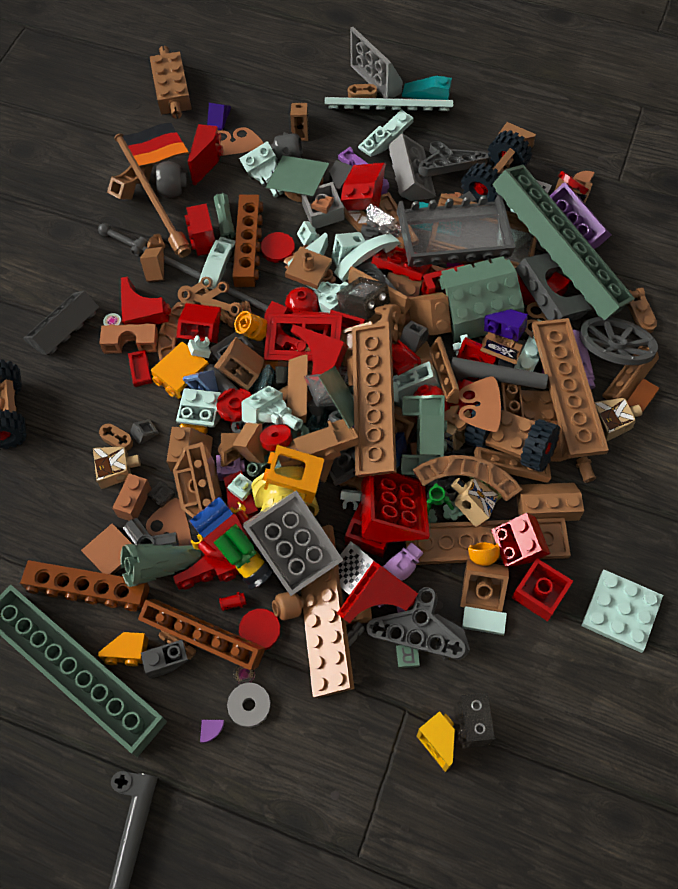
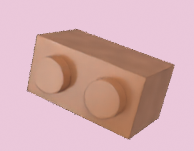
(132, 497)

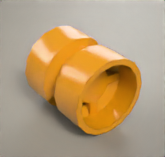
(251, 325)

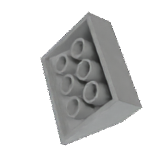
(374, 66)
(292, 542)

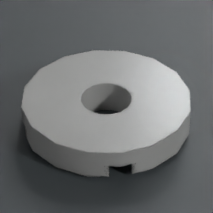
(239, 696)

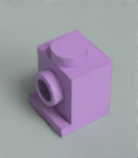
(235, 466)

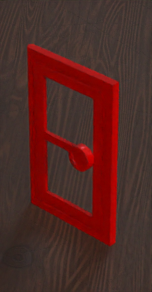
(285, 355)

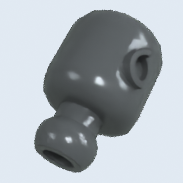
(287, 145)

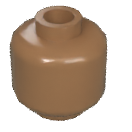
(287, 606)

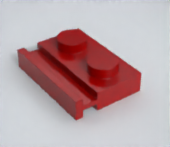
(403, 358)

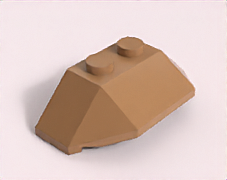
(196, 479)

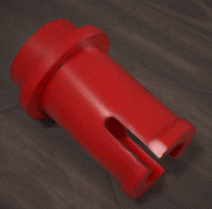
(233, 601)

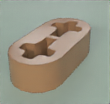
(362, 91)
(118, 434)

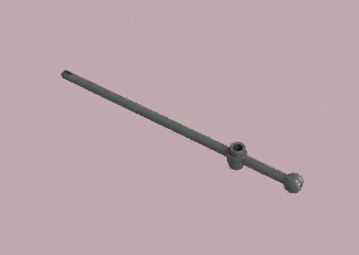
(139, 246)

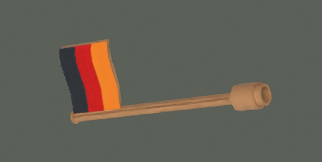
(151, 148)

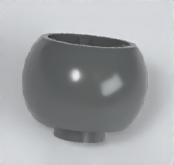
(170, 179)

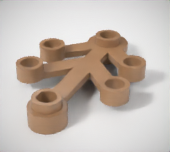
(206, 299)

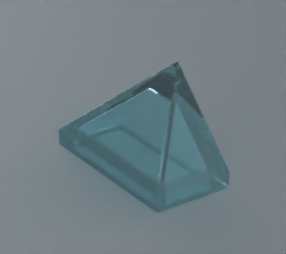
(264, 379)

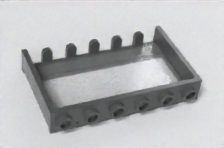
(455, 231)

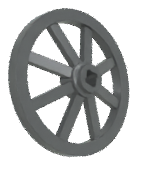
(617, 346)

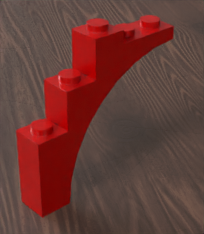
(207, 567)

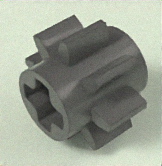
(369, 232)

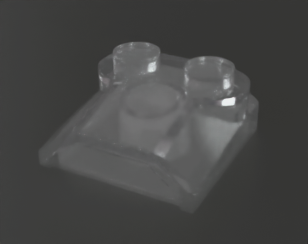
(383, 221)

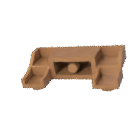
(322, 443)

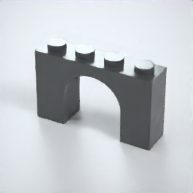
(533, 273)

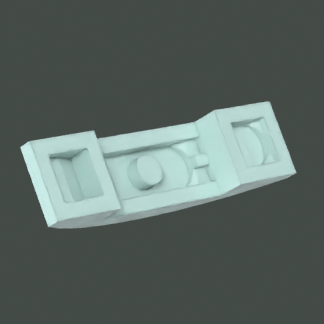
(365, 251)

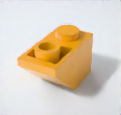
(125, 649)

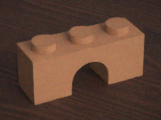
(115, 336)

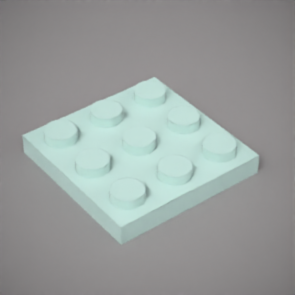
(622, 611)

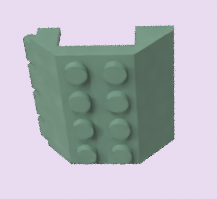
(480, 292)

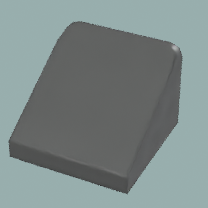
(143, 431)

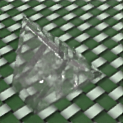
(318, 391)

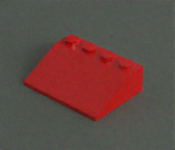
(393, 508)

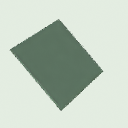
(297, 175)
(339, 394)

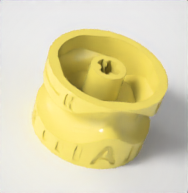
(274, 493)

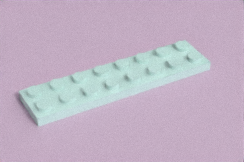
(381, 103)

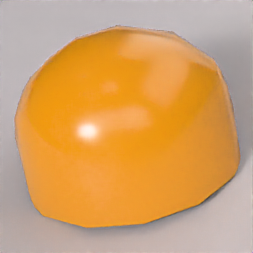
(484, 553)

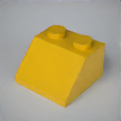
(438, 739)

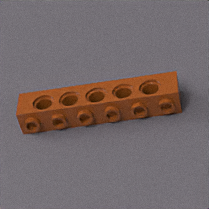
(246, 243)
(36, 572)
(202, 634)

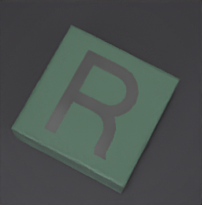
(407, 657)

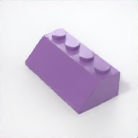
(580, 215)

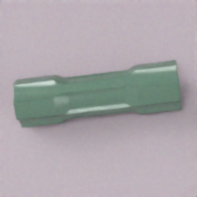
(223, 211)

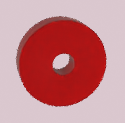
(274, 436)

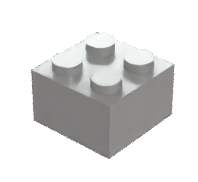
(320, 219)

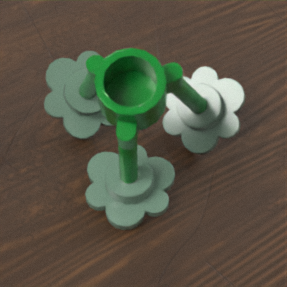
(437, 496)

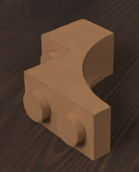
(123, 185)

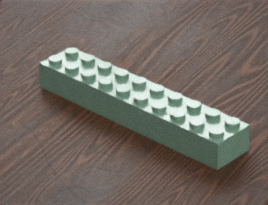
(563, 241)
(78, 673)

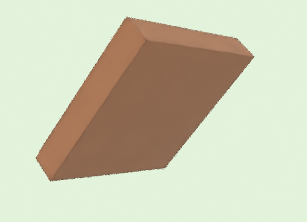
(106, 550)

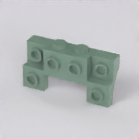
(430, 429)

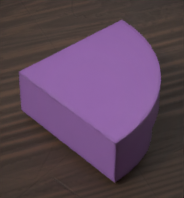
(346, 156)
(210, 730)

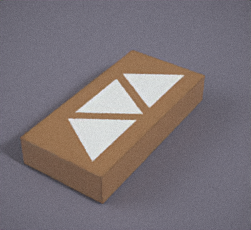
(356, 218)

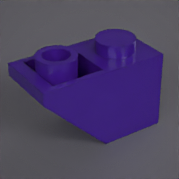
(506, 323)

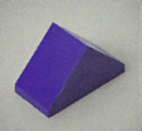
(218, 115)

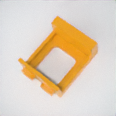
(311, 475)

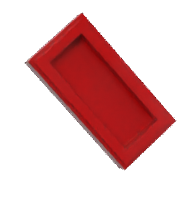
(140, 368)

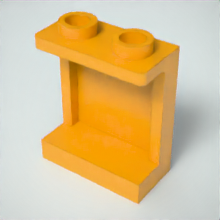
(174, 367)

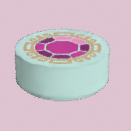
(112, 318)

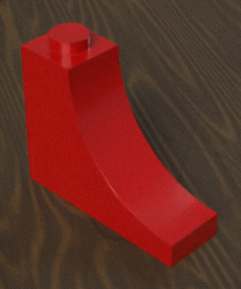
(139, 309)
(324, 349)
(377, 588)

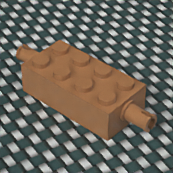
(170, 82)

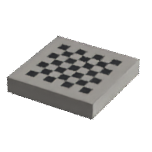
(353, 567)

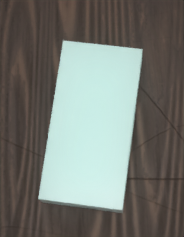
(484, 620)

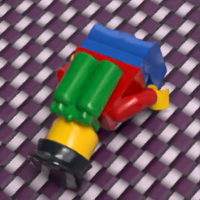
(229, 540)

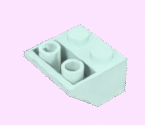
(198, 408)

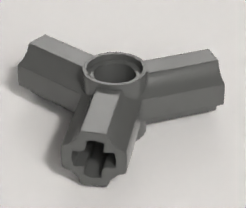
(140, 535)

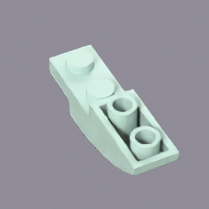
(383, 136)
(217, 260)

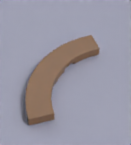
(168, 330)
(470, 467)

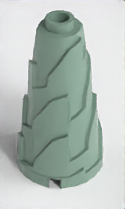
(150, 561)

